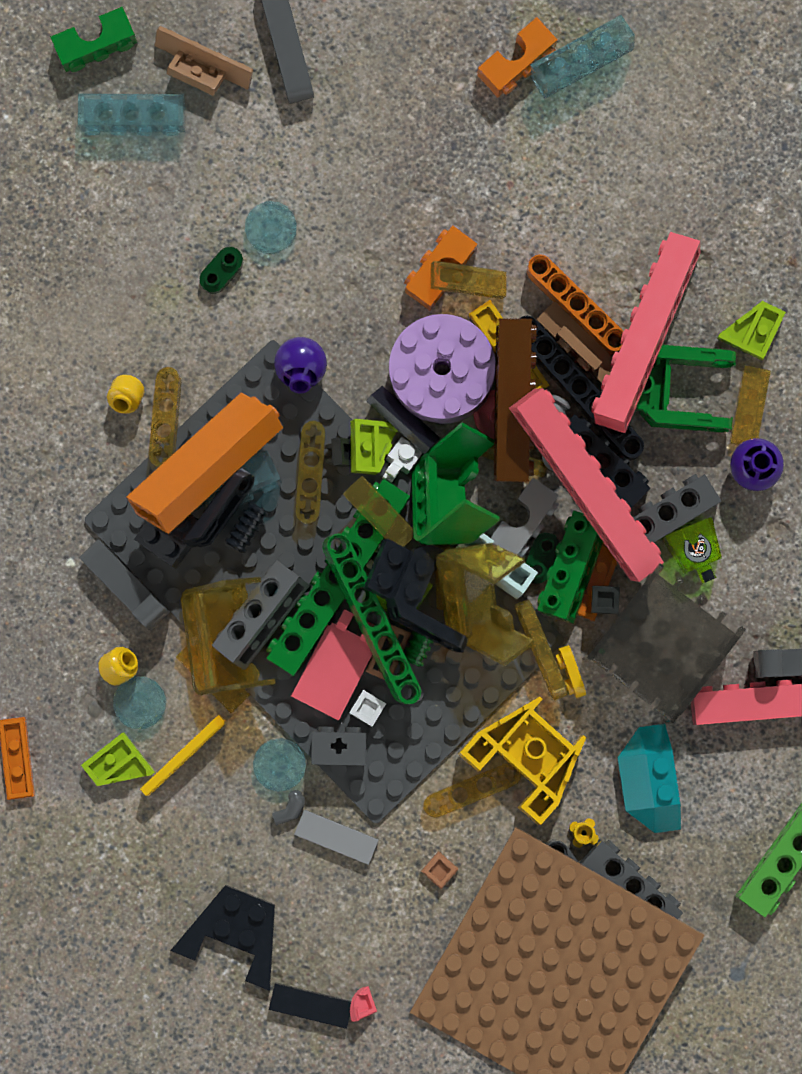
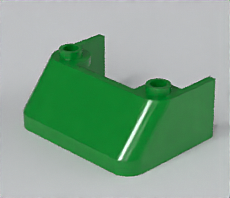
(438, 490)

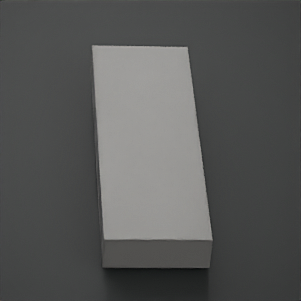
(336, 837)

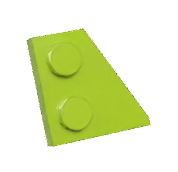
(754, 330)
(370, 445)
(117, 762)

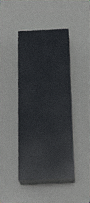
(403, 420)
(310, 1005)

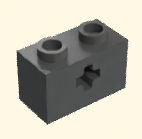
(325, 755)

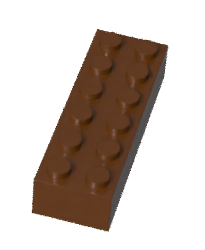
(512, 383)

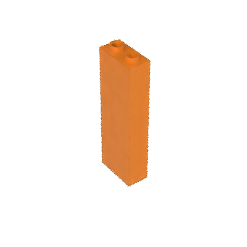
(205, 462)

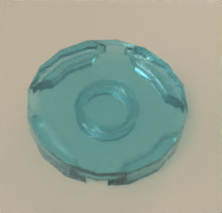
(270, 227)
(139, 702)
(279, 764)

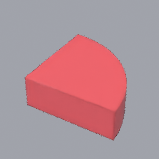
(362, 1004)

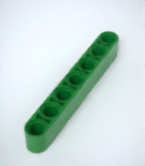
(381, 628)

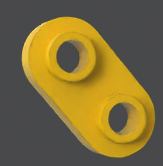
(574, 682)

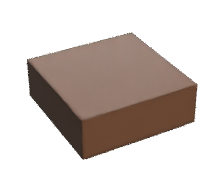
(439, 869)

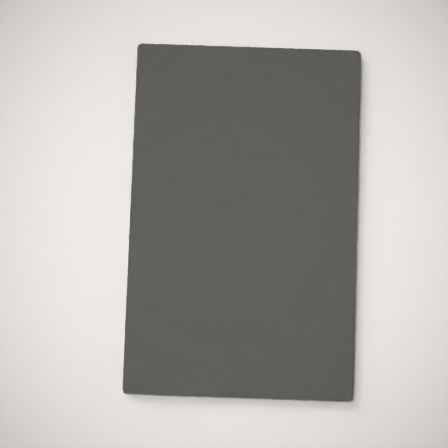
(454, 686)

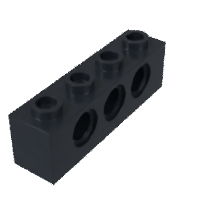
(618, 464)

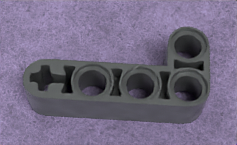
(124, 585)
(777, 663)

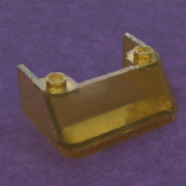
(469, 599)
(205, 614)

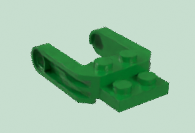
(656, 393)

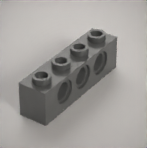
(704, 499)
(260, 628)
(605, 852)

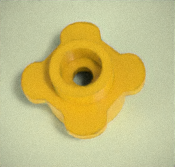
(577, 828)

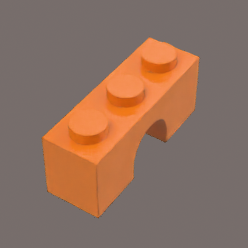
(502, 74)
(451, 248)

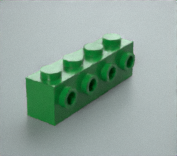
(571, 570)

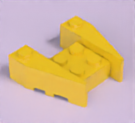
(534, 751)

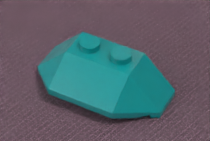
(650, 779)

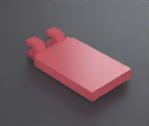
(334, 668)

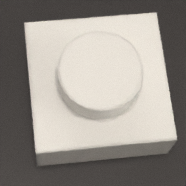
(367, 708)

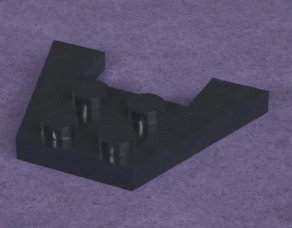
(238, 922)

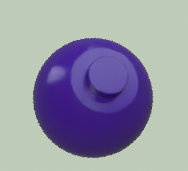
(300, 364)
(756, 464)

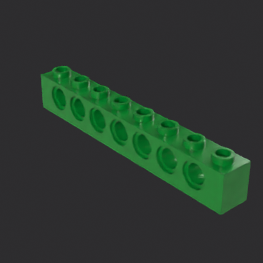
(292, 660)

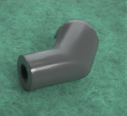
(292, 810)

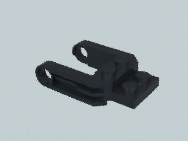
(194, 531)
(401, 580)

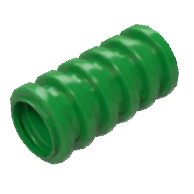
(417, 649)

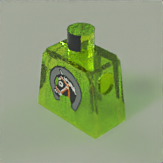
(695, 548)

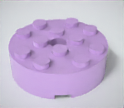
(448, 342)

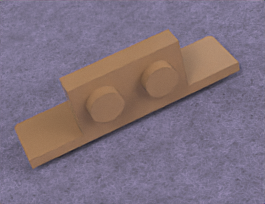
(199, 64)
(576, 341)

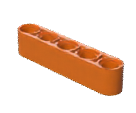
(573, 292)

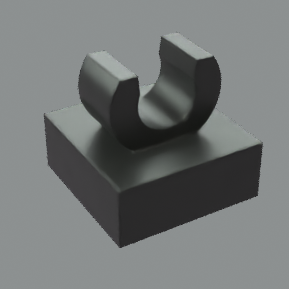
(340, 452)
(605, 600)

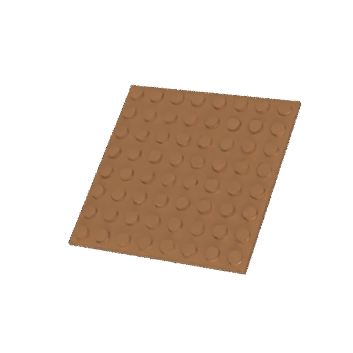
(555, 966)

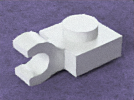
(402, 458)

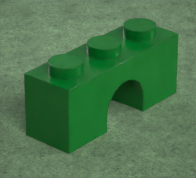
(115, 36)

